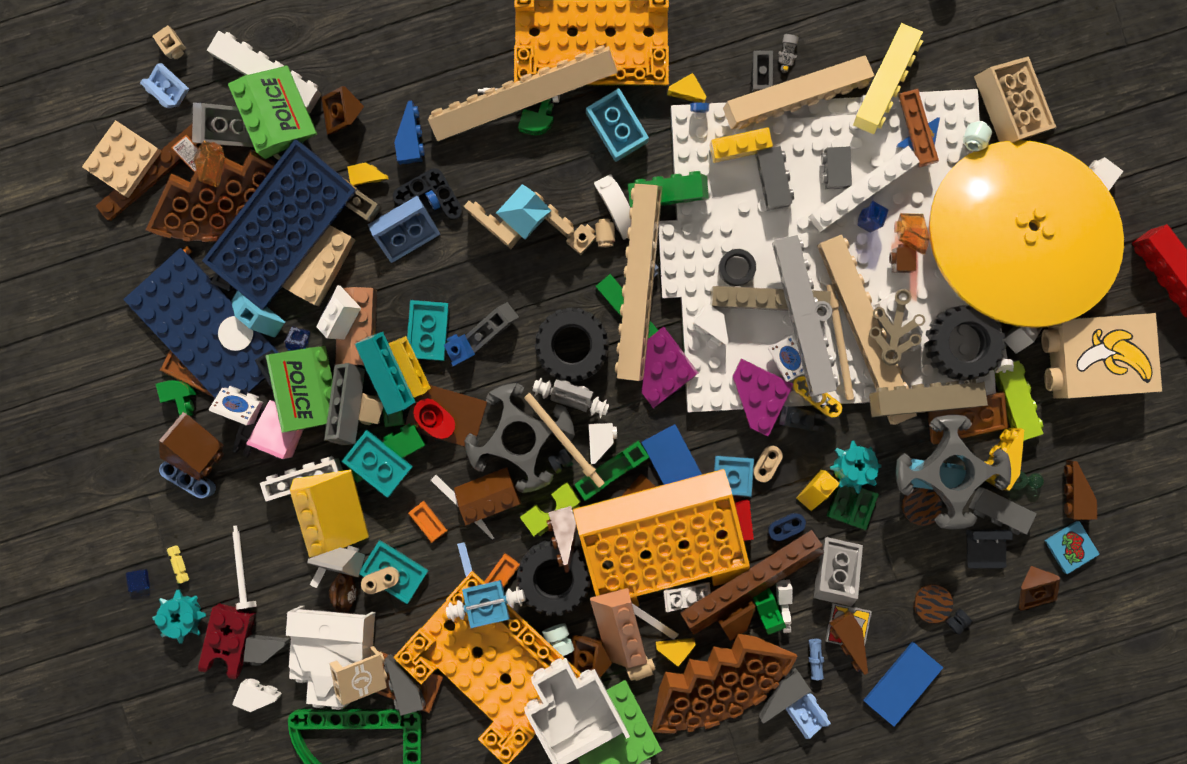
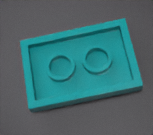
(428, 329)
(377, 463)
(410, 572)

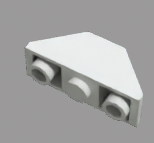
(685, 595)

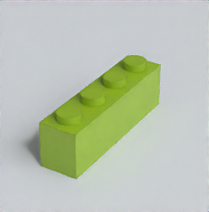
(1019, 404)

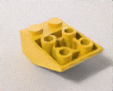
(1011, 443)

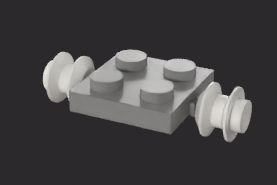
(571, 396)

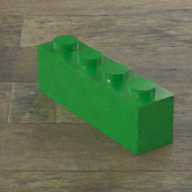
(677, 188)
(403, 443)

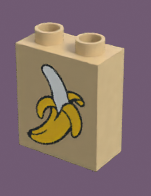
(1103, 356)

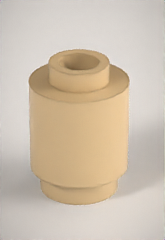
(605, 233)
(641, 671)

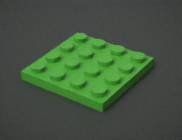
(620, 750)

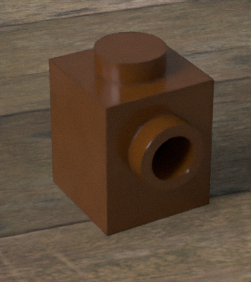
(903, 259)

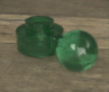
(1034, 480)

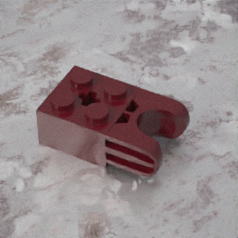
(226, 644)

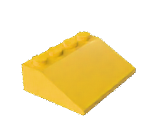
(328, 511)

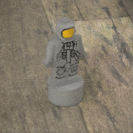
(787, 57)

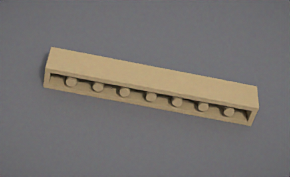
(798, 92)

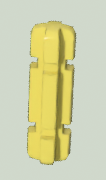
(177, 564)

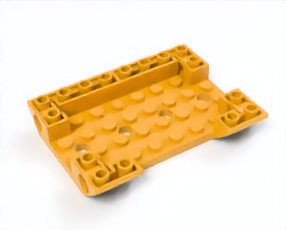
(637, 57)
(657, 523)
(507, 648)

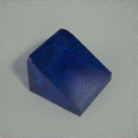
(297, 339)

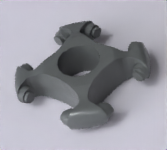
(497, 446)
(976, 472)

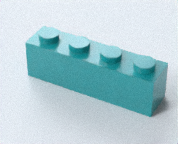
(385, 373)

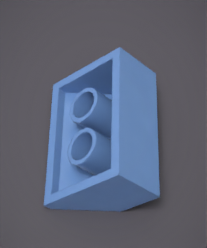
(403, 229)

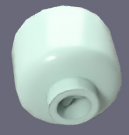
(977, 136)

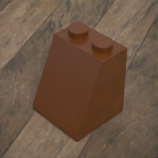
(190, 447)

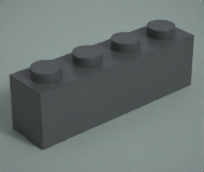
(344, 404)

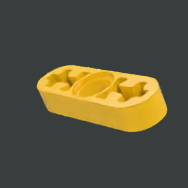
(825, 409)

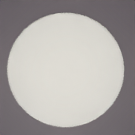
(234, 334)

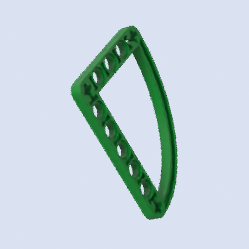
(408, 727)

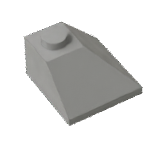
(340, 560)

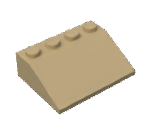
(1014, 100)
(320, 266)

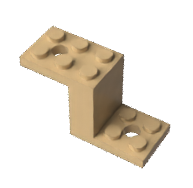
(506, 233)

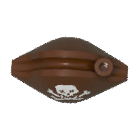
(343, 593)

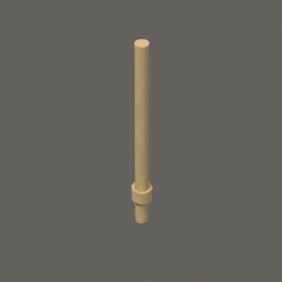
(834, 302)
(589, 469)

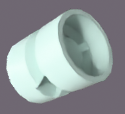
(558, 638)

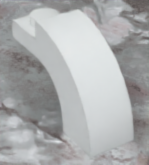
(616, 203)

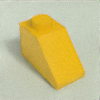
(818, 490)

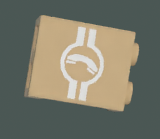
(359, 678)

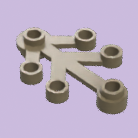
(896, 330)

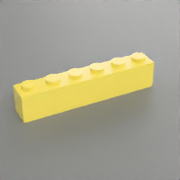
(887, 79)

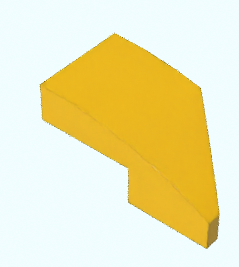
(365, 173)

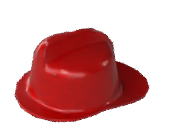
(434, 419)

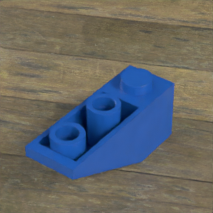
(407, 139)

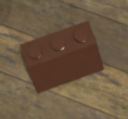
(486, 496)

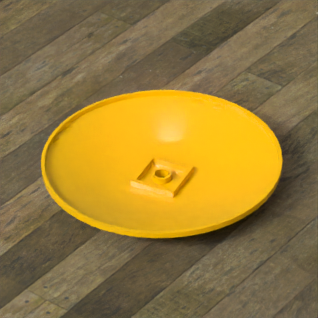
(1004, 266)

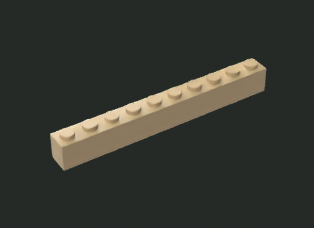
(523, 93)
(639, 281)
(859, 313)

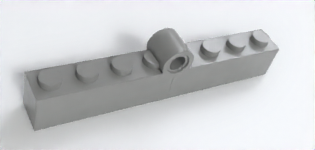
(804, 317)

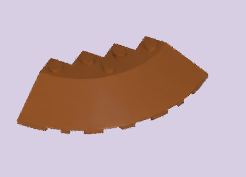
(205, 211)
(720, 686)

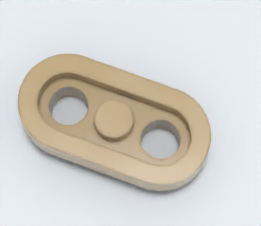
(768, 464)
(379, 580)

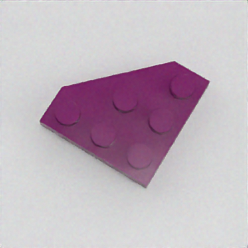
(664, 368)
(760, 395)

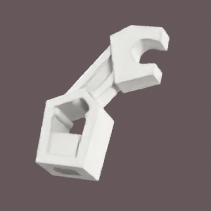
(784, 597)

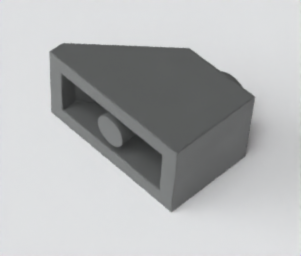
(261, 648)

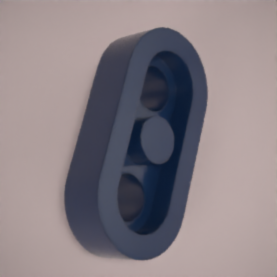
(786, 526)

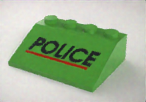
(272, 110)
(301, 387)

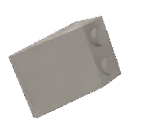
(219, 125)
(839, 572)

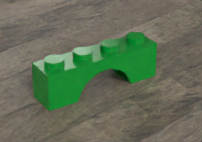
(612, 469)

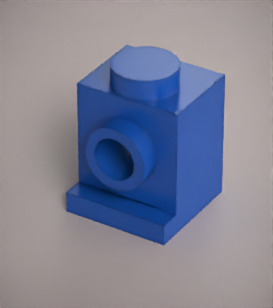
(464, 349)

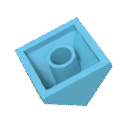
(524, 211)

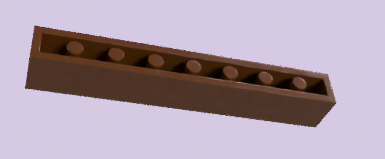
(752, 582)

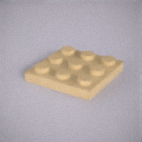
(121, 159)

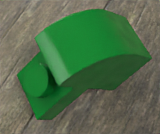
(537, 123)
(178, 391)
(769, 612)

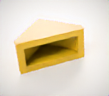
(688, 89)
(676, 649)

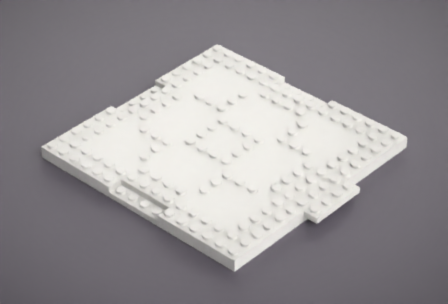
(739, 219)

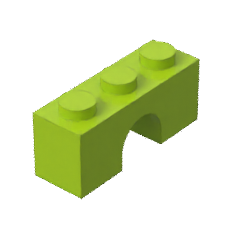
(536, 519)

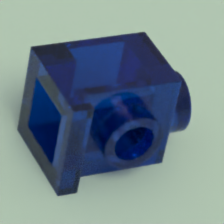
(869, 215)

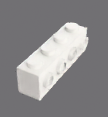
(280, 486)

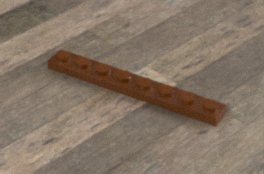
(116, 202)

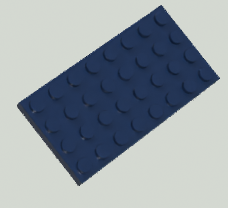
(279, 224)
(186, 316)

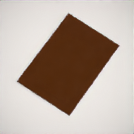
(464, 409)

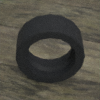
(751, 264)

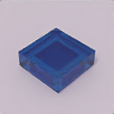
(137, 580)

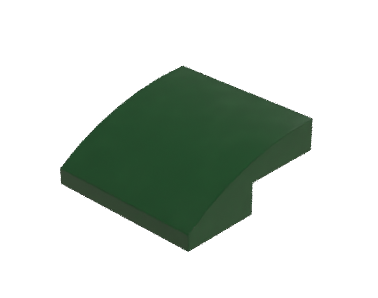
(852, 506)

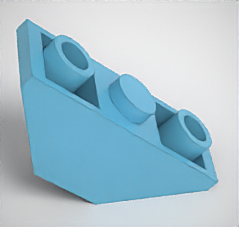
(254, 318)

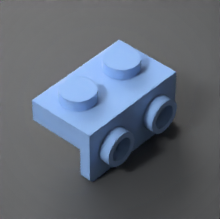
(165, 87)
(808, 715)

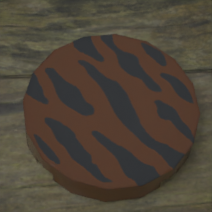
(922, 506)
(933, 603)

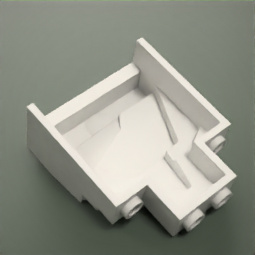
(322, 639)
(571, 712)

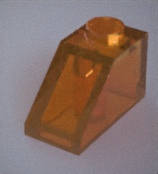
(209, 163)
(912, 231)

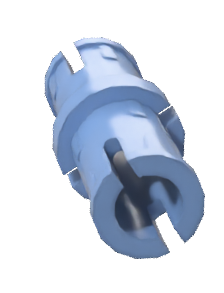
(816, 659)

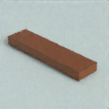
(918, 127)

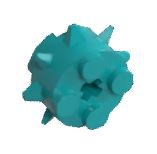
(866, 467)
(189, 619)

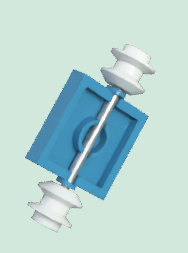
(485, 604)

